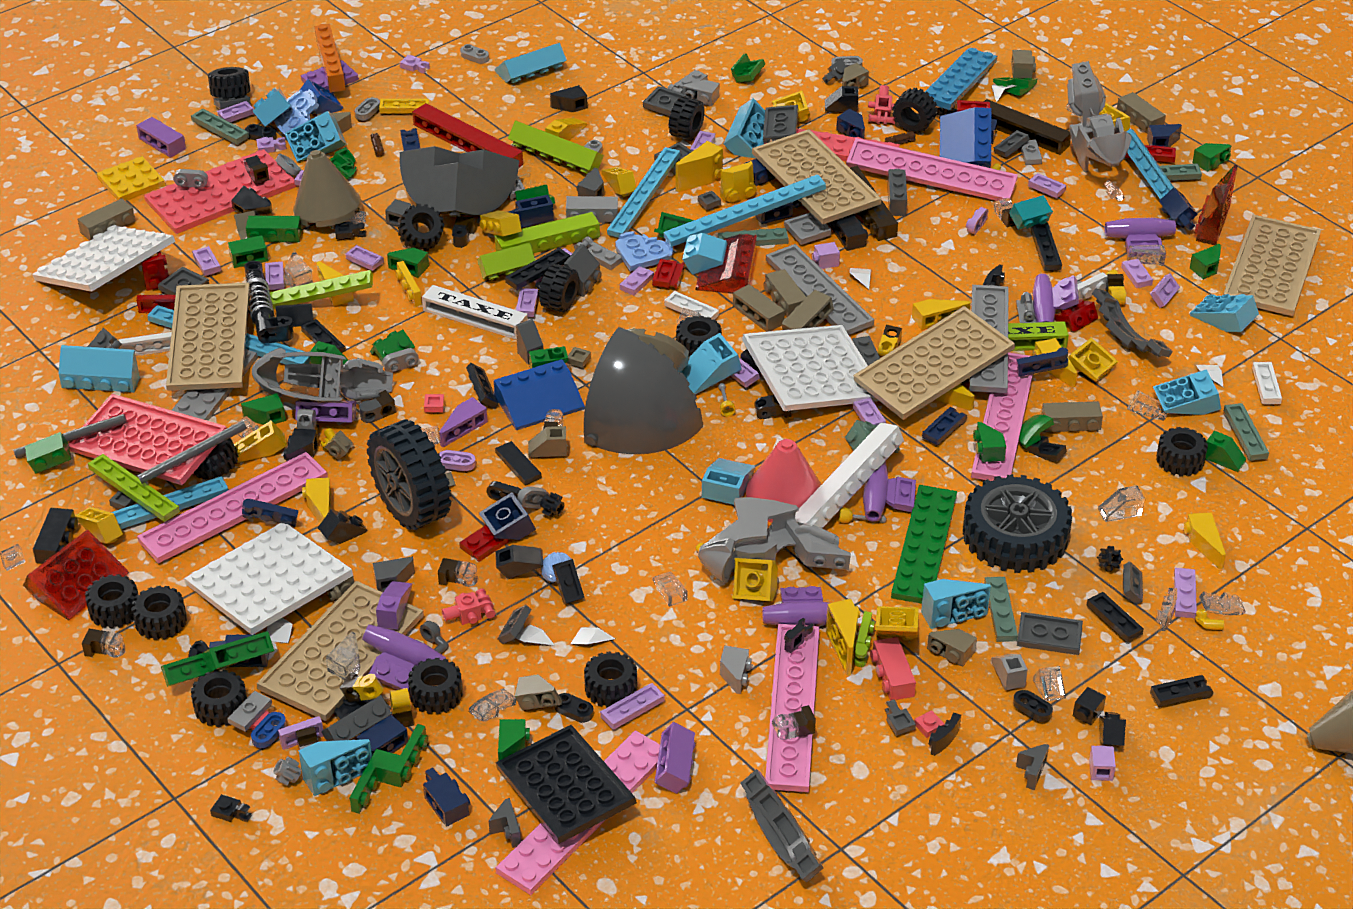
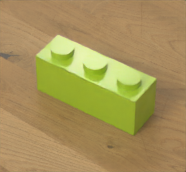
(505, 261)

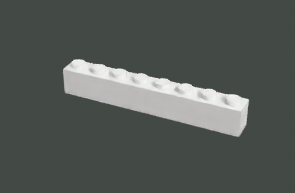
(850, 476)

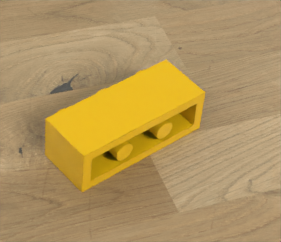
(500, 223)

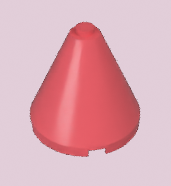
(784, 476)

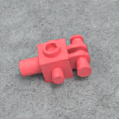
(882, 107)
(470, 607)

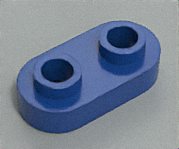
(266, 731)

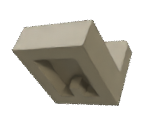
(339, 445)
(337, 591)

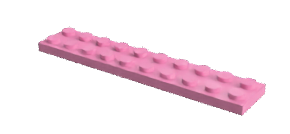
(932, 170)
(1005, 415)
(227, 508)
(792, 688)
(541, 854)

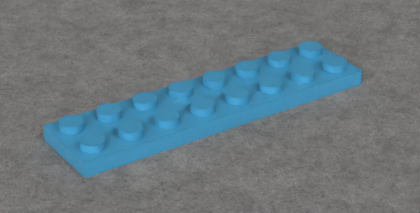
(960, 77)

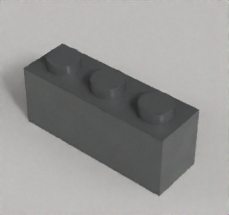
(897, 192)
(357, 721)

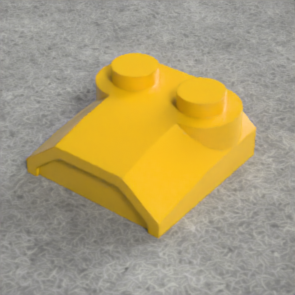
(795, 99)
(737, 183)
(1092, 360)
(755, 579)

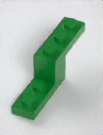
(217, 658)
(388, 768)

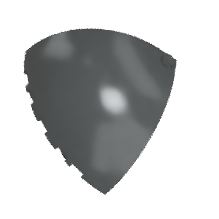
(458, 181)
(638, 400)

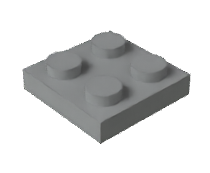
(807, 228)

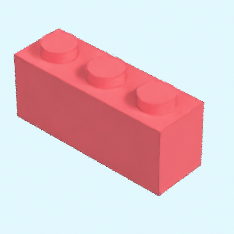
(893, 668)

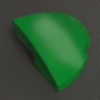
(1022, 85)
(344, 162)
(1032, 428)

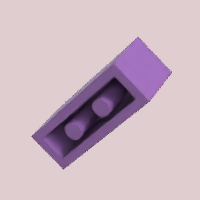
(161, 137)
(329, 410)
(675, 757)

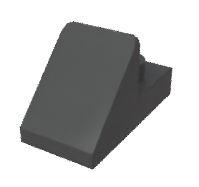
(1033, 762)
(505, 821)

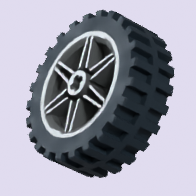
(409, 474)
(1030, 521)

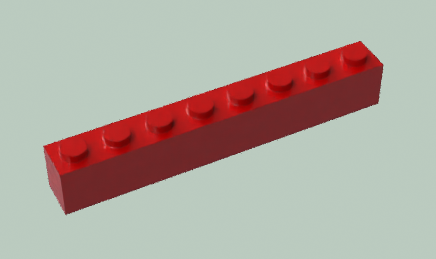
(460, 133)

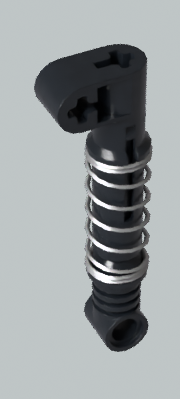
(262, 310)

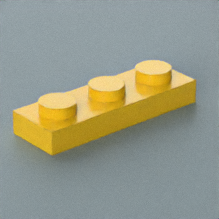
(402, 106)
(408, 283)

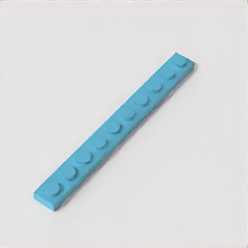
(745, 210)
(164, 316)

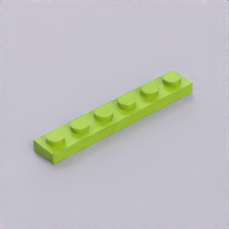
(322, 289)
(133, 488)

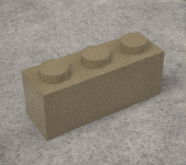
(1140, 112)
(96, 222)
(783, 290)
(758, 308)
(809, 312)
(1073, 416)

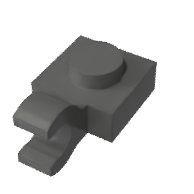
(835, 71)
(899, 720)

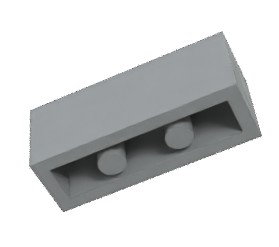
(603, 208)

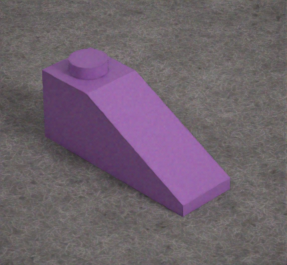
(464, 419)
(392, 604)

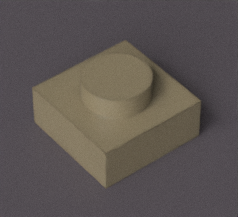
(579, 357)

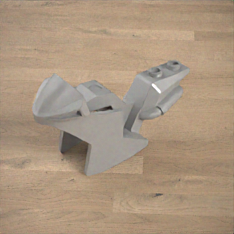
(1086, 100)
(355, 379)
(752, 540)

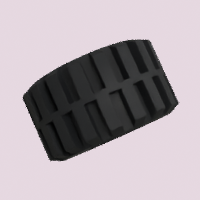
(229, 82)
(921, 103)
(686, 118)
(422, 215)
(559, 288)
(695, 331)
(1181, 451)
(218, 461)
(111, 600)
(159, 612)
(607, 667)
(217, 696)
(431, 697)

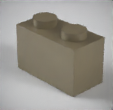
(1023, 64)

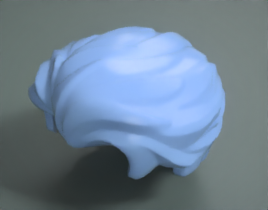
(551, 559)

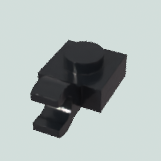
(347, 229)
(795, 637)
(228, 808)

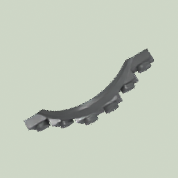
(1121, 329)
(781, 827)

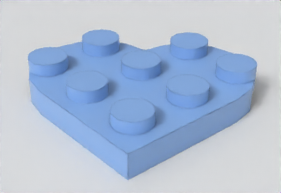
(298, 113)
(641, 250)

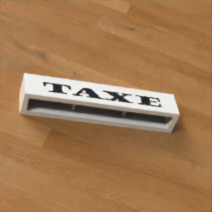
(472, 311)

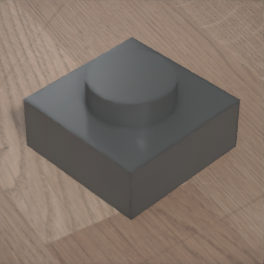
(709, 200)

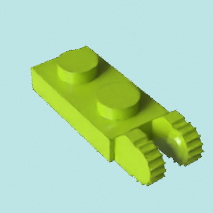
(864, 640)

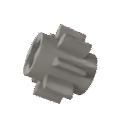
(287, 771)

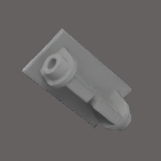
(1025, 308)

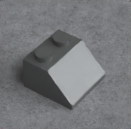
(587, 268)

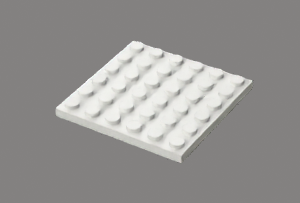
(103, 258)
(809, 366)
(268, 577)

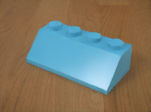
(531, 63)
(746, 129)
(98, 368)

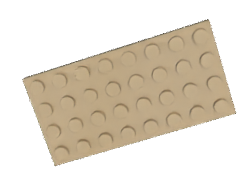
(806, 156)
(1273, 263)
(208, 337)
(933, 362)
(302, 671)

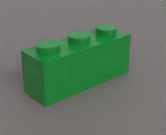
(274, 228)

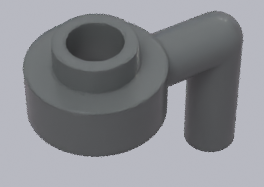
(431, 633)

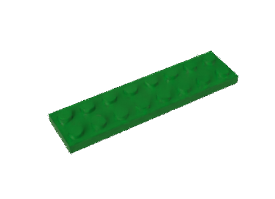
(924, 542)

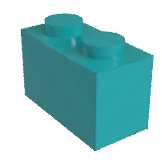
(1031, 212)

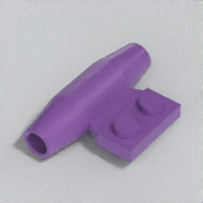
(1140, 230)
(1049, 298)
(880, 490)
(795, 605)
(397, 655)

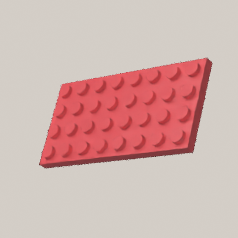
(192, 206)
(147, 437)

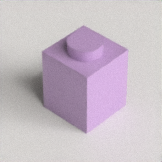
(826, 255)
(1102, 763)

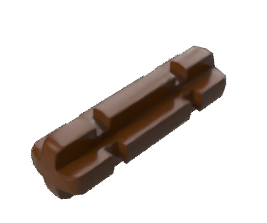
(901, 138)
(377, 144)

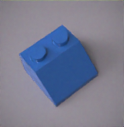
(325, 99)

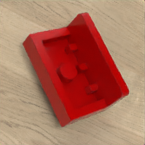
(154, 271)
(1078, 315)

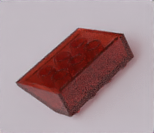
(1216, 209)
(736, 268)
(68, 573)

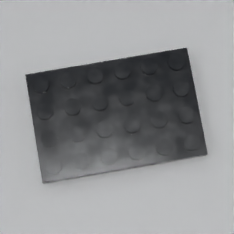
(565, 783)

